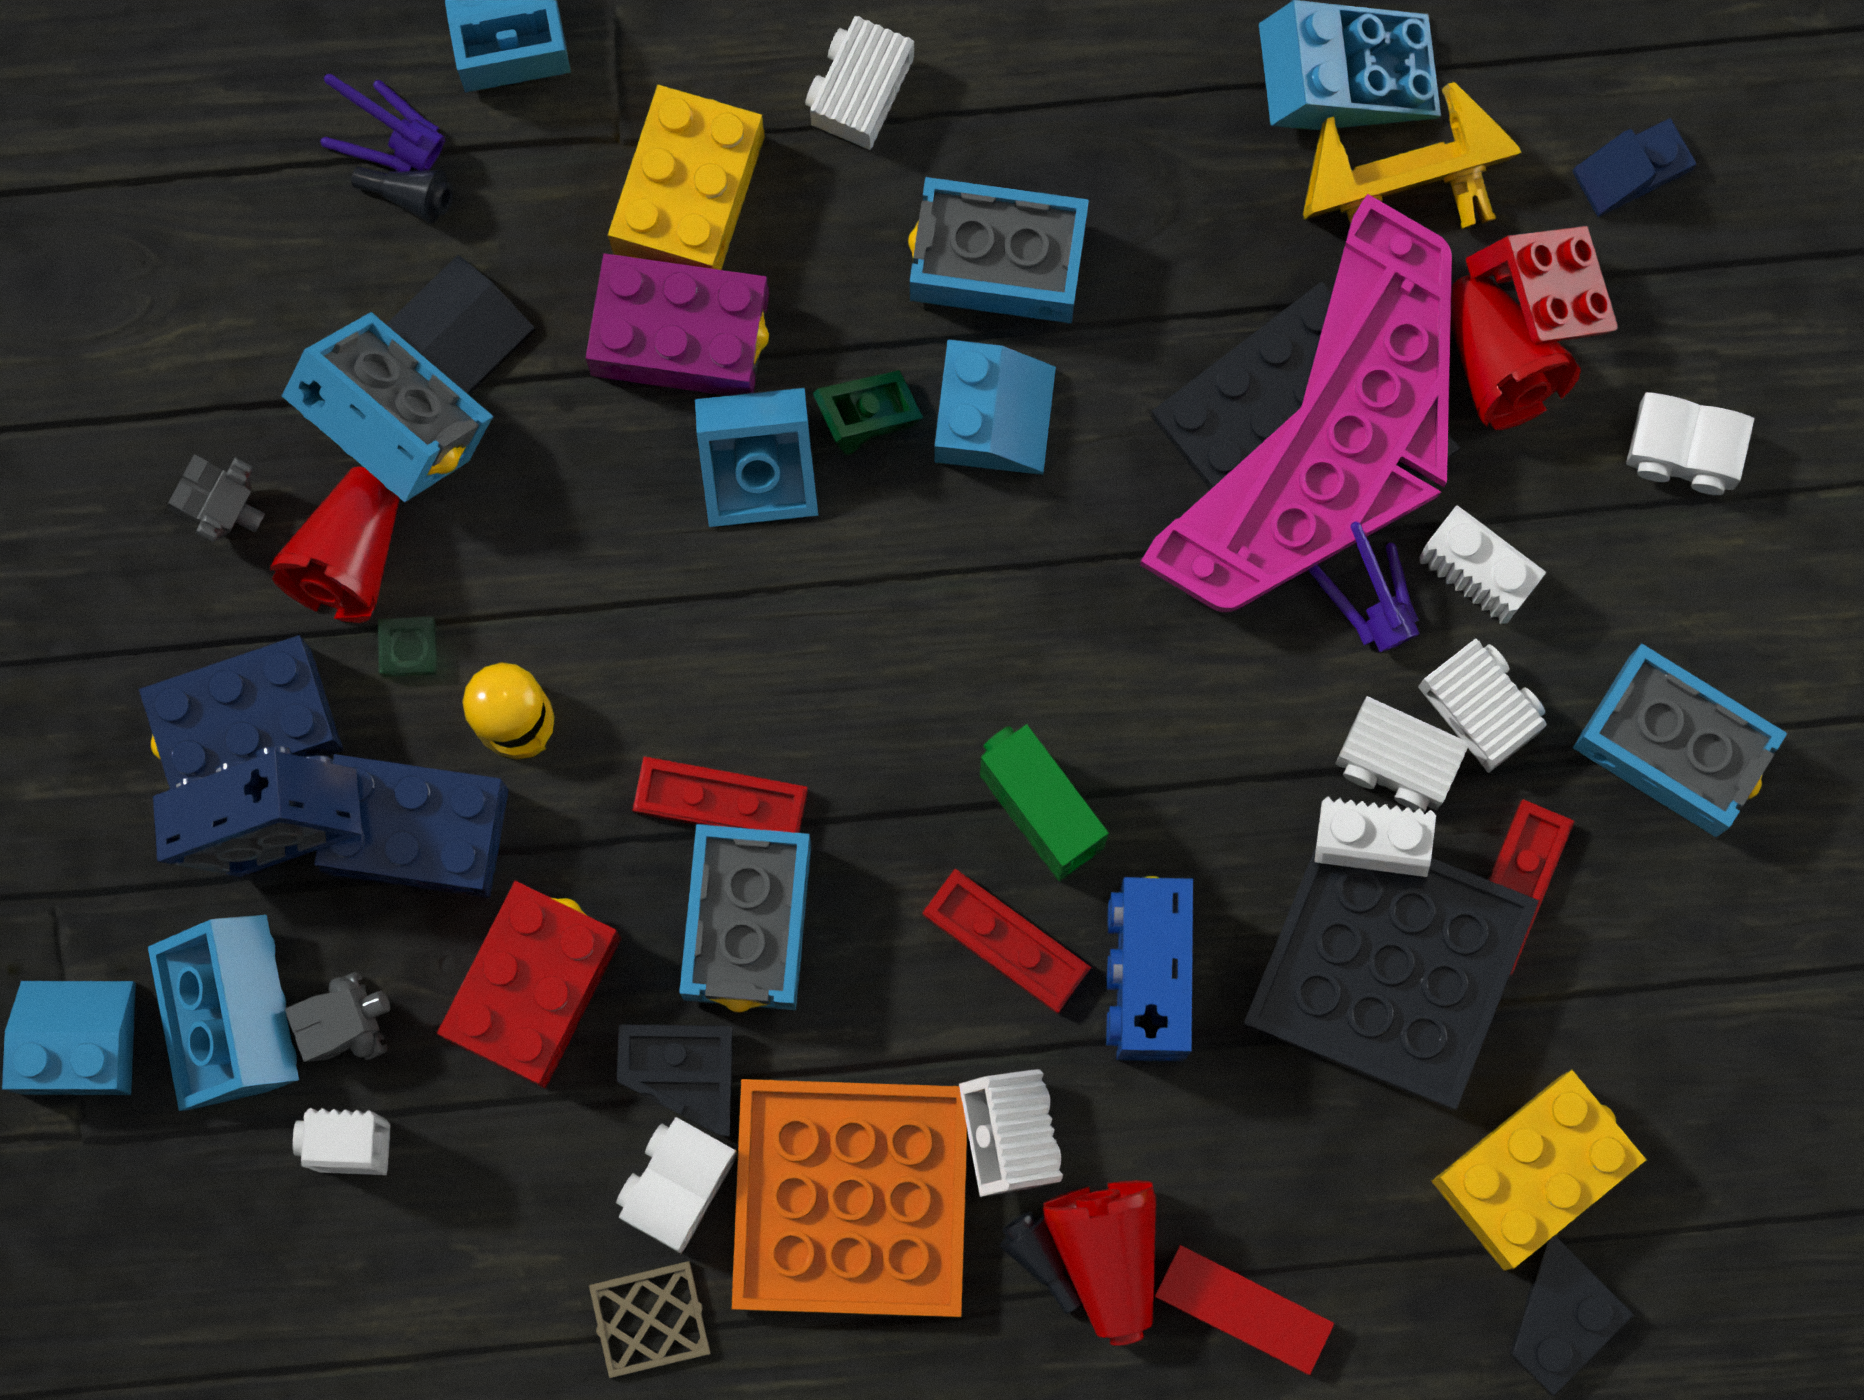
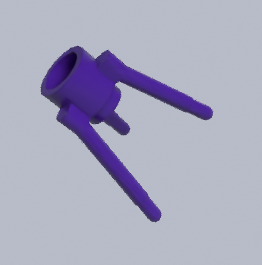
(414, 139)
(1391, 619)

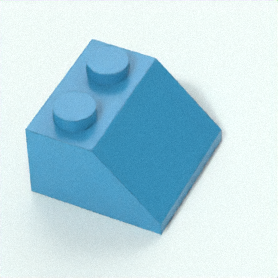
(993, 408)
(756, 457)
(70, 1038)

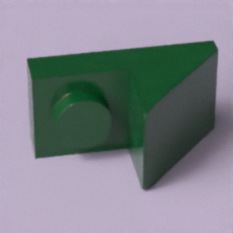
(867, 408)

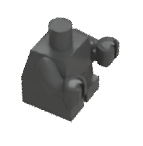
(215, 498)
(339, 1021)

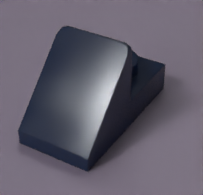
(1633, 166)

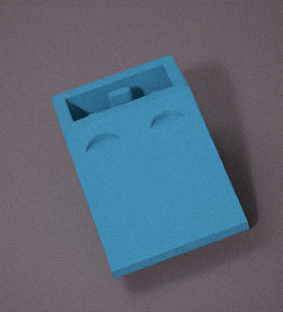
(506, 41)
(1347, 66)

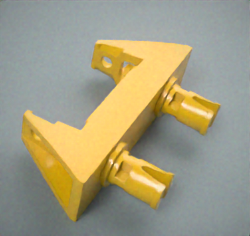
(1476, 145)

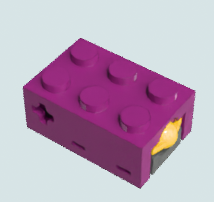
(678, 326)

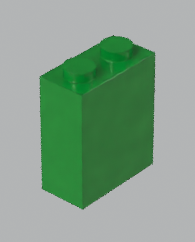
(1041, 800)

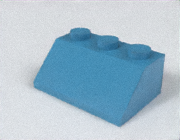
(223, 1011)

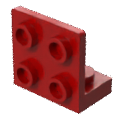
(1554, 281)

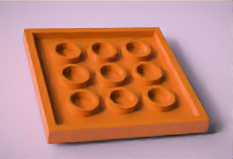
(850, 1198)

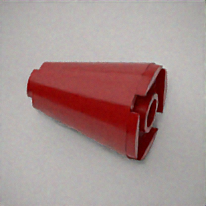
(1500, 361)
(341, 549)
(1109, 1254)

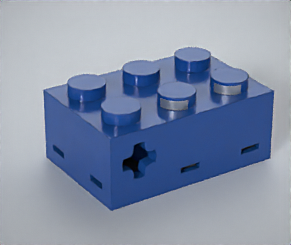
(1151, 968)

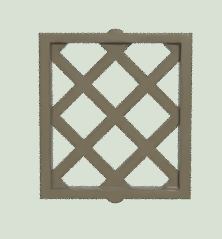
(693, 1309)

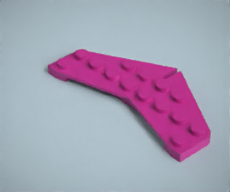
(1368, 403)

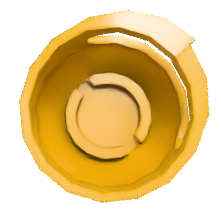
(504, 705)

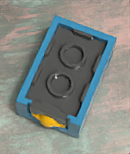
(997, 249)
(387, 406)
(1680, 741)
(745, 917)

